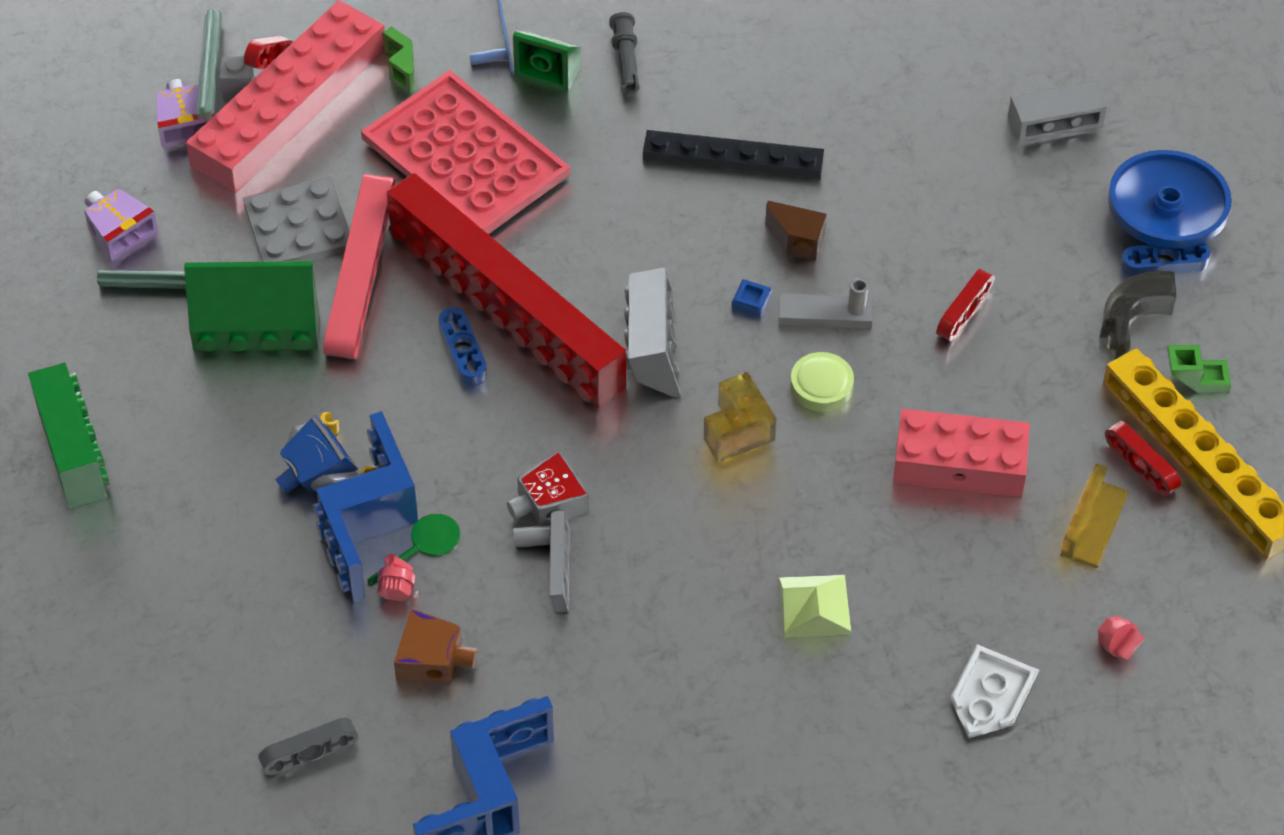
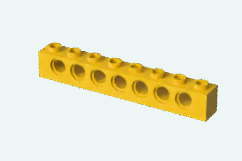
(1164, 414)

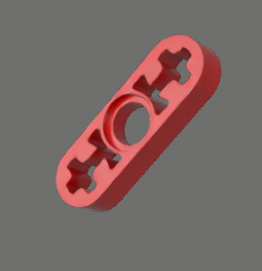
(263, 51)
(965, 304)
(1143, 458)

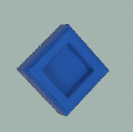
(751, 298)

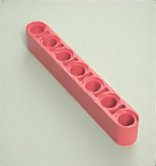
(358, 268)

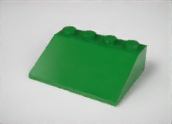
(252, 305)

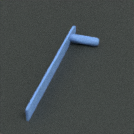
(495, 55)

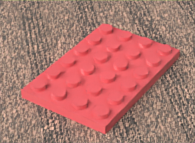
(466, 151)

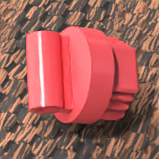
(395, 579)
(1119, 637)

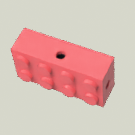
(961, 452)

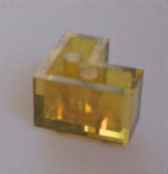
(743, 419)

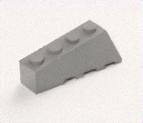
(651, 331)

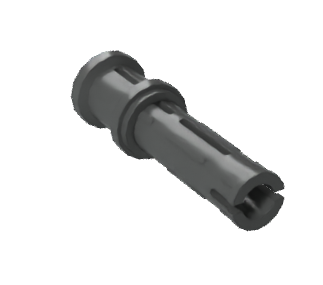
(624, 43)

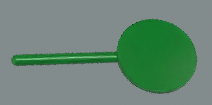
(431, 536)

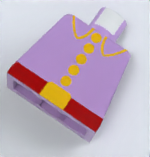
(177, 113)
(118, 221)

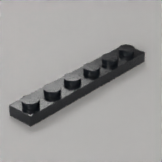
(733, 154)

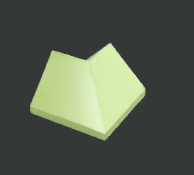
(814, 606)

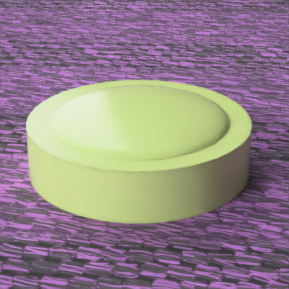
(822, 381)

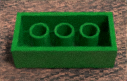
(69, 435)

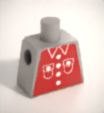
(547, 489)

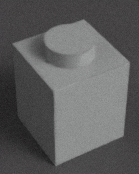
(234, 76)

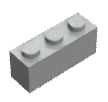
(1057, 111)

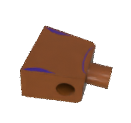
(431, 650)

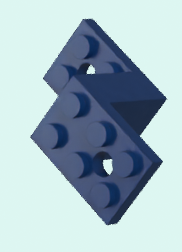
(365, 506)
(477, 761)

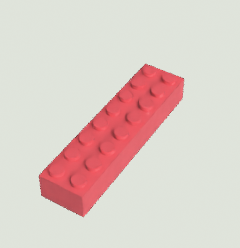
(286, 96)

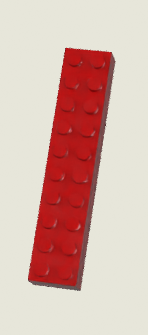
(507, 291)

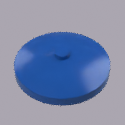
(1169, 199)

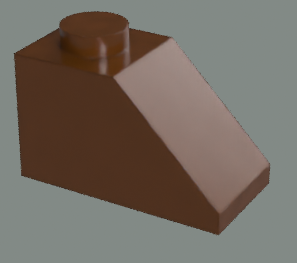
(796, 228)

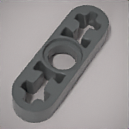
(308, 746)

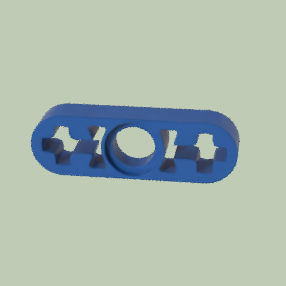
(1187, 264)
(460, 358)

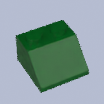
(545, 59)

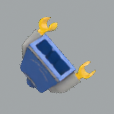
(316, 456)

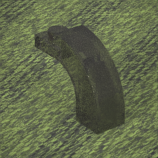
(1132, 298)

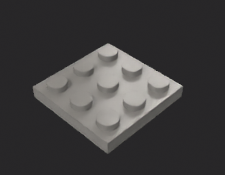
(298, 222)

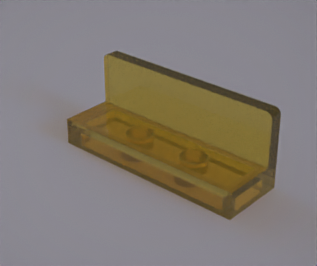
(1094, 519)

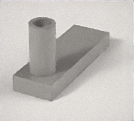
(829, 310)
(558, 537)

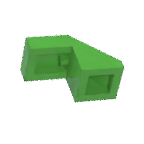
(402, 59)
(1198, 374)

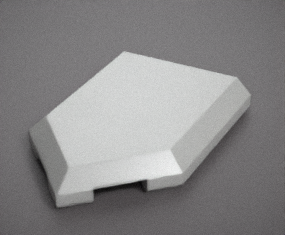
(991, 691)

